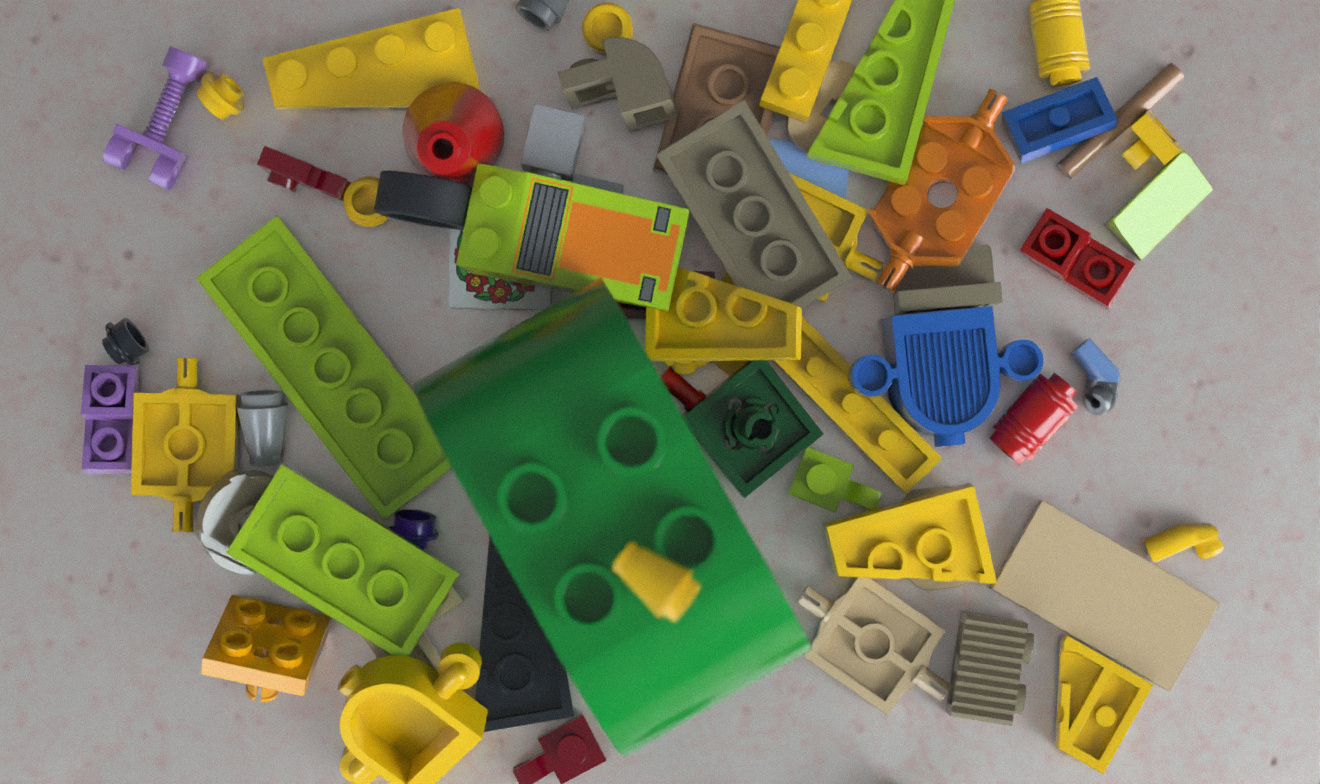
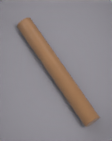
(1126, 116)

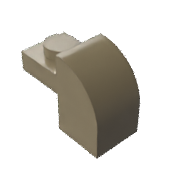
(627, 73)

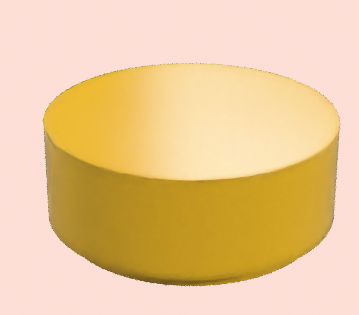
(604, 22)

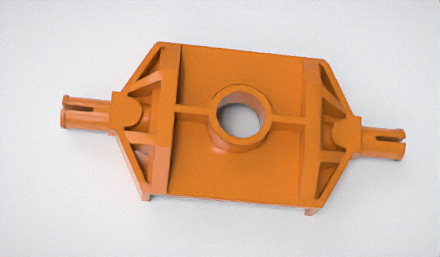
(952, 152)

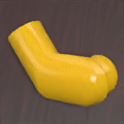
(1183, 536)

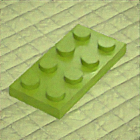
(343, 562)

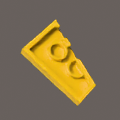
(721, 324)
(919, 538)

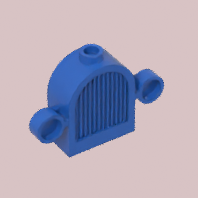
(943, 370)

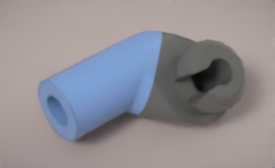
(1101, 380)

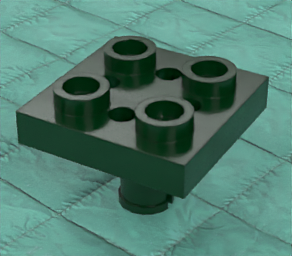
(783, 430)

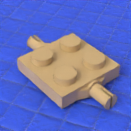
(874, 643)

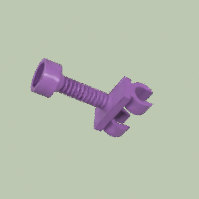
(120, 148)

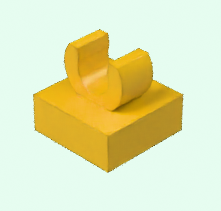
(1153, 140)

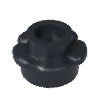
(124, 342)

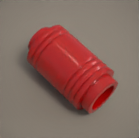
(1034, 417)

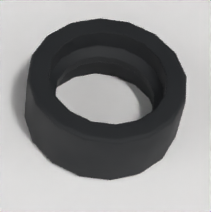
(422, 199)

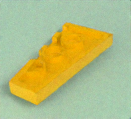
(374, 67)

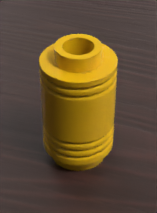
(1059, 40)

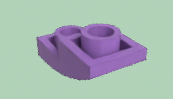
(109, 418)

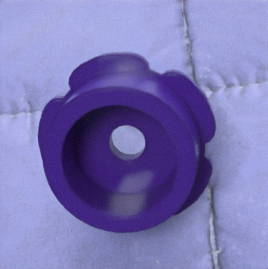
(416, 526)

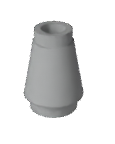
(263, 425)

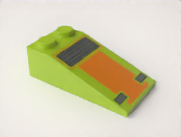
(570, 235)

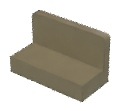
(950, 287)

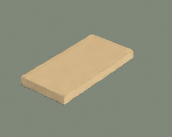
(1105, 595)

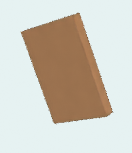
(714, 77)

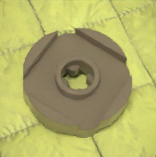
(220, 513)

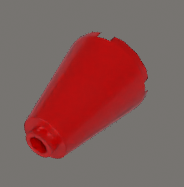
(462, 117)

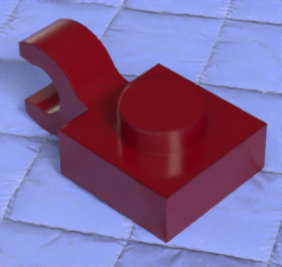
(566, 751)

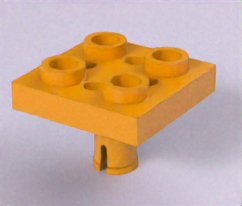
(266, 647)

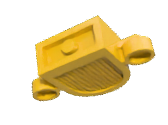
(410, 718)

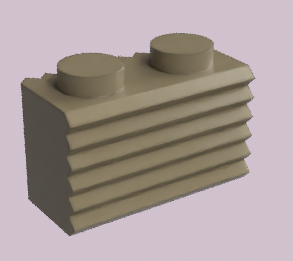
(989, 668)

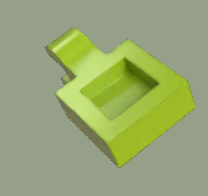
(826, 481)

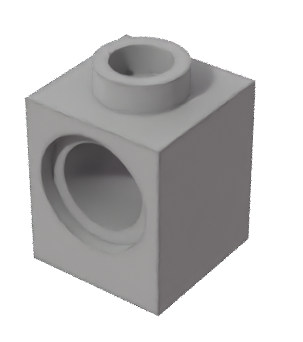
(553, 142)

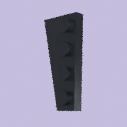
(519, 670)

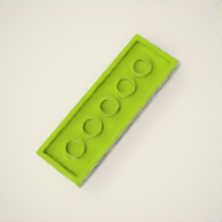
(328, 366)

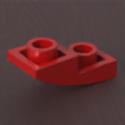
(1077, 258)

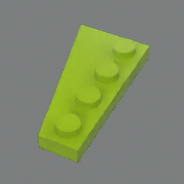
(886, 99)

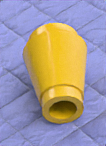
(657, 581)

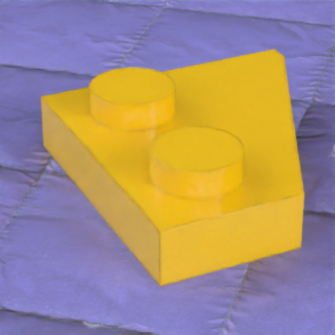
(1094, 704)

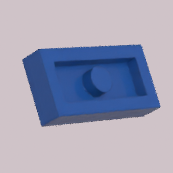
(1059, 120)

